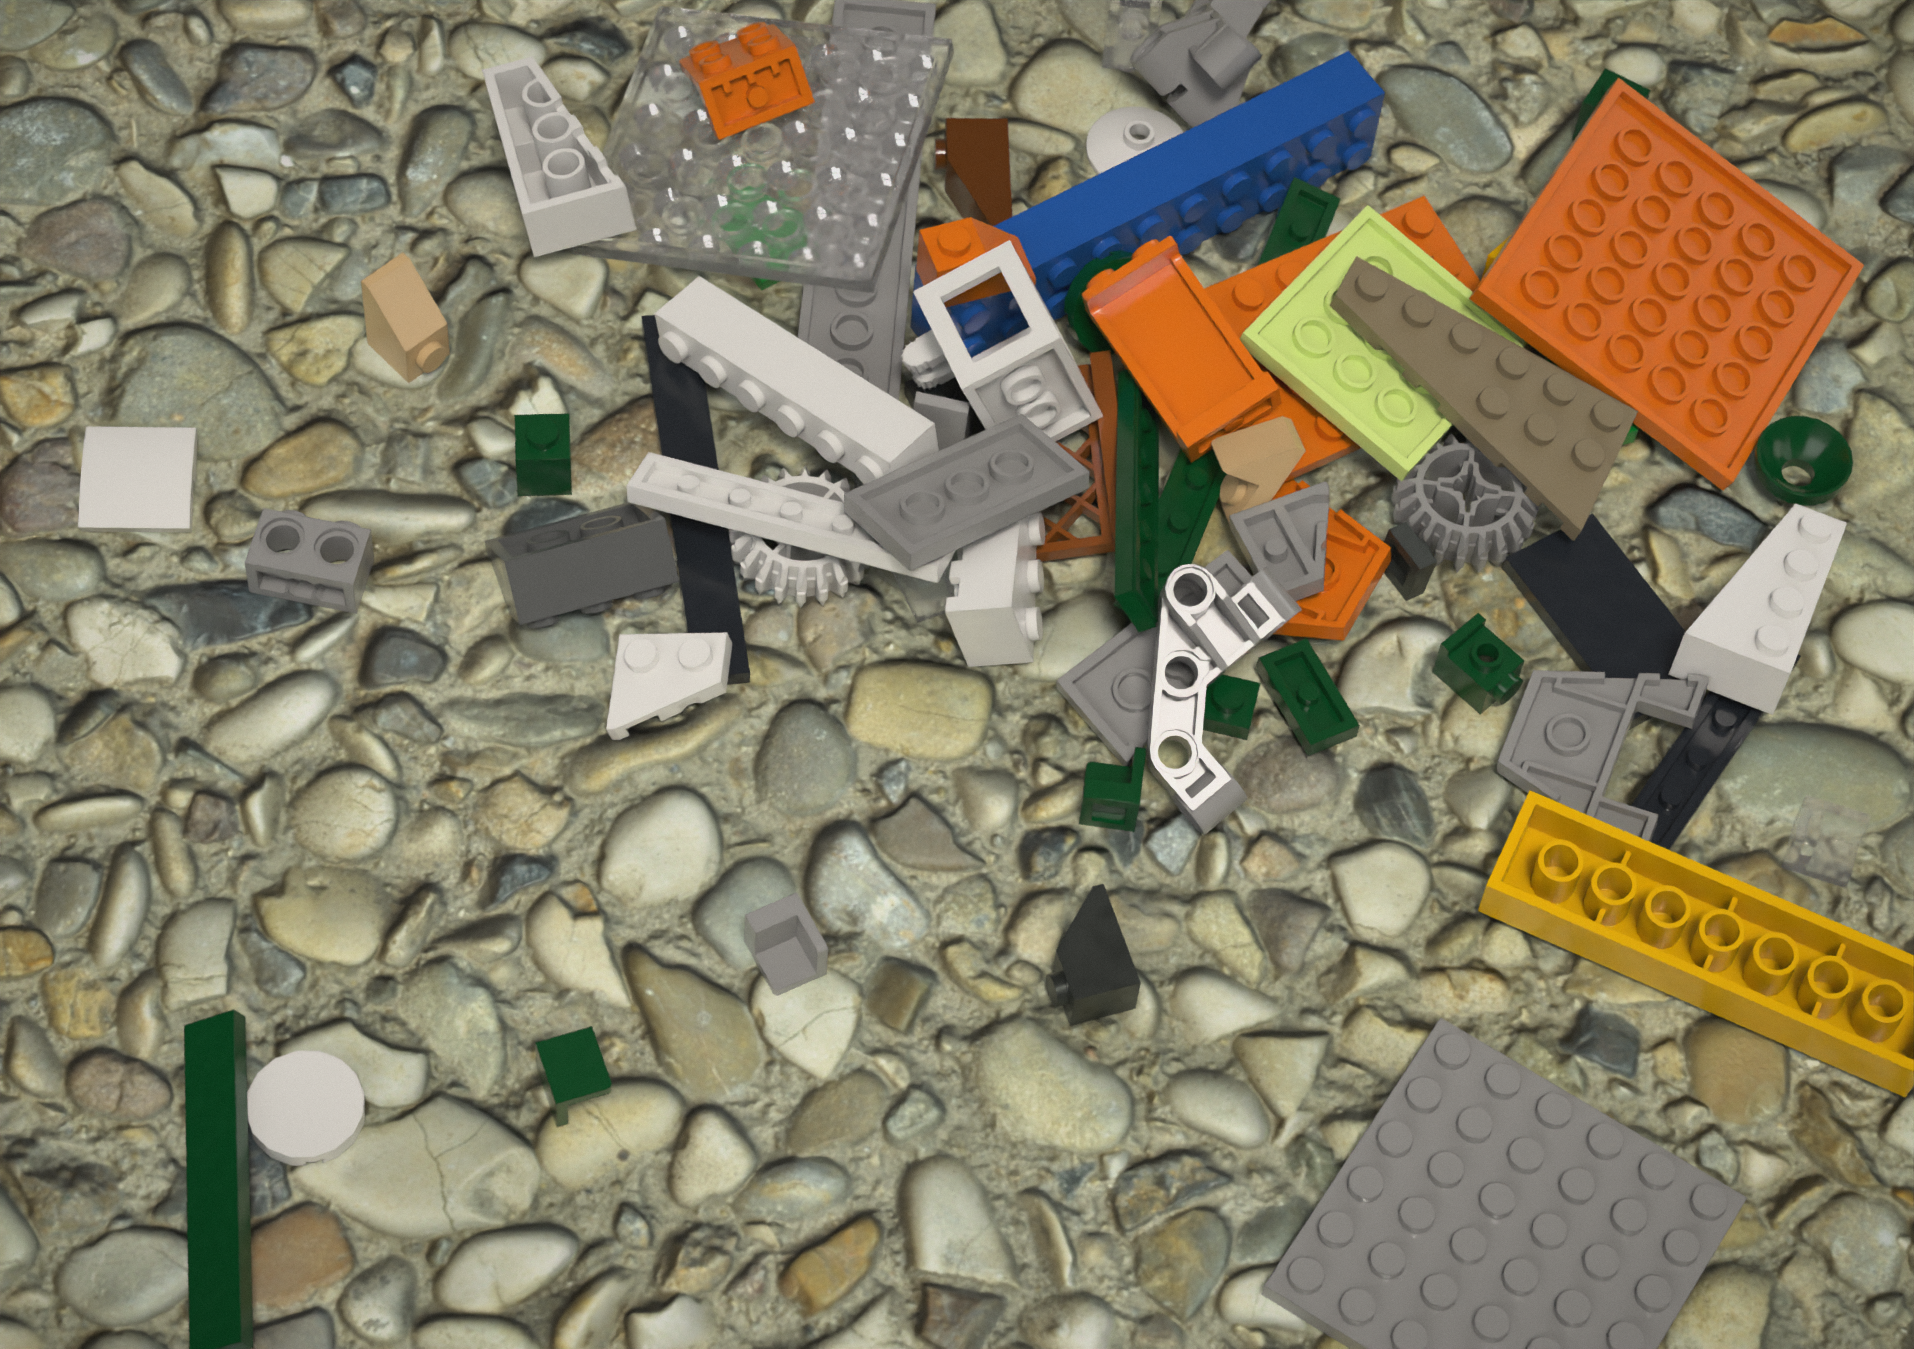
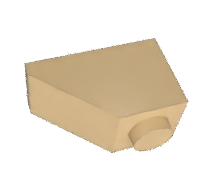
(404, 319)

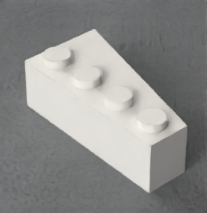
(556, 171)
(996, 595)
(1762, 614)

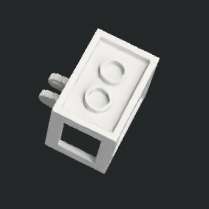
(1018, 376)

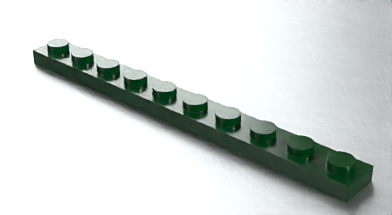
(1195, 487)

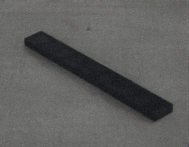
(700, 548)

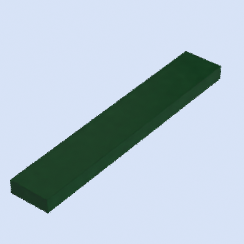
(1137, 505)
(218, 1183)

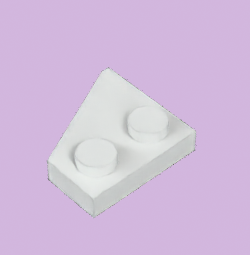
(665, 676)

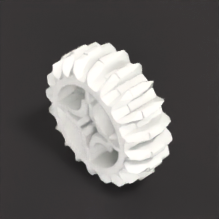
(792, 568)

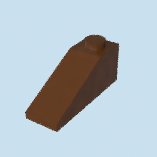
(976, 167)

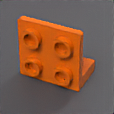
(748, 78)

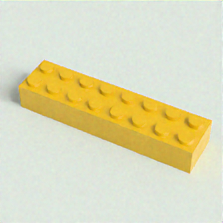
(1708, 940)

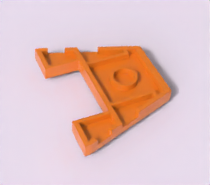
(1352, 571)

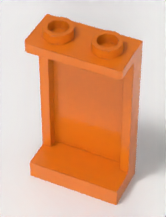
(1179, 347)

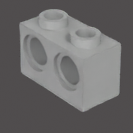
(306, 571)

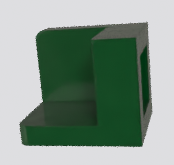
(1113, 794)
(571, 1071)

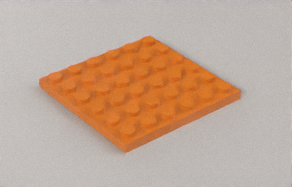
(1668, 283)

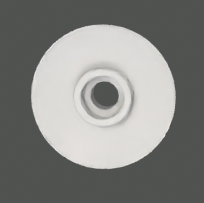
(1116, 135)

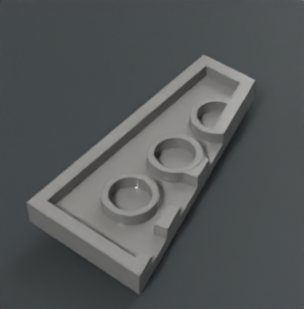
(1116, 680)

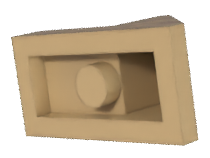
(1256, 462)

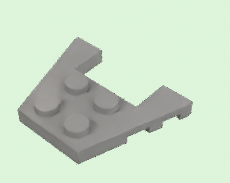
(1575, 729)

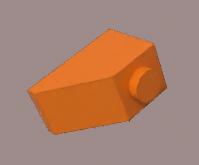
(958, 242)

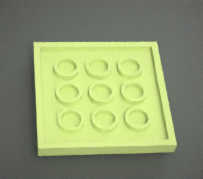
(1337, 368)

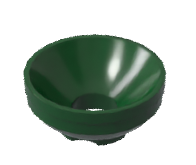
(1806, 445)

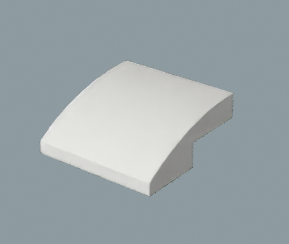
(137, 479)

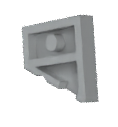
(1287, 538)

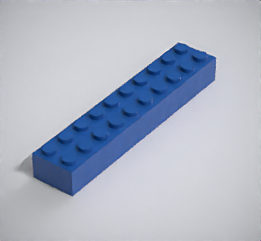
(1185, 189)

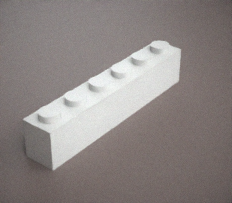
(792, 383)

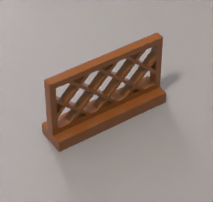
(1103, 448)

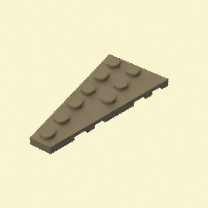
(1501, 397)

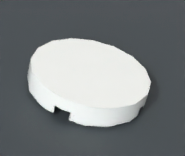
(305, 1107)

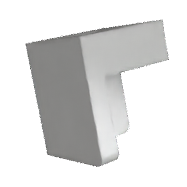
(786, 944)

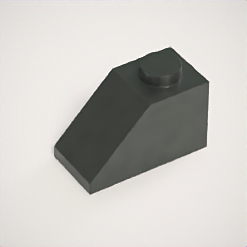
(1093, 964)

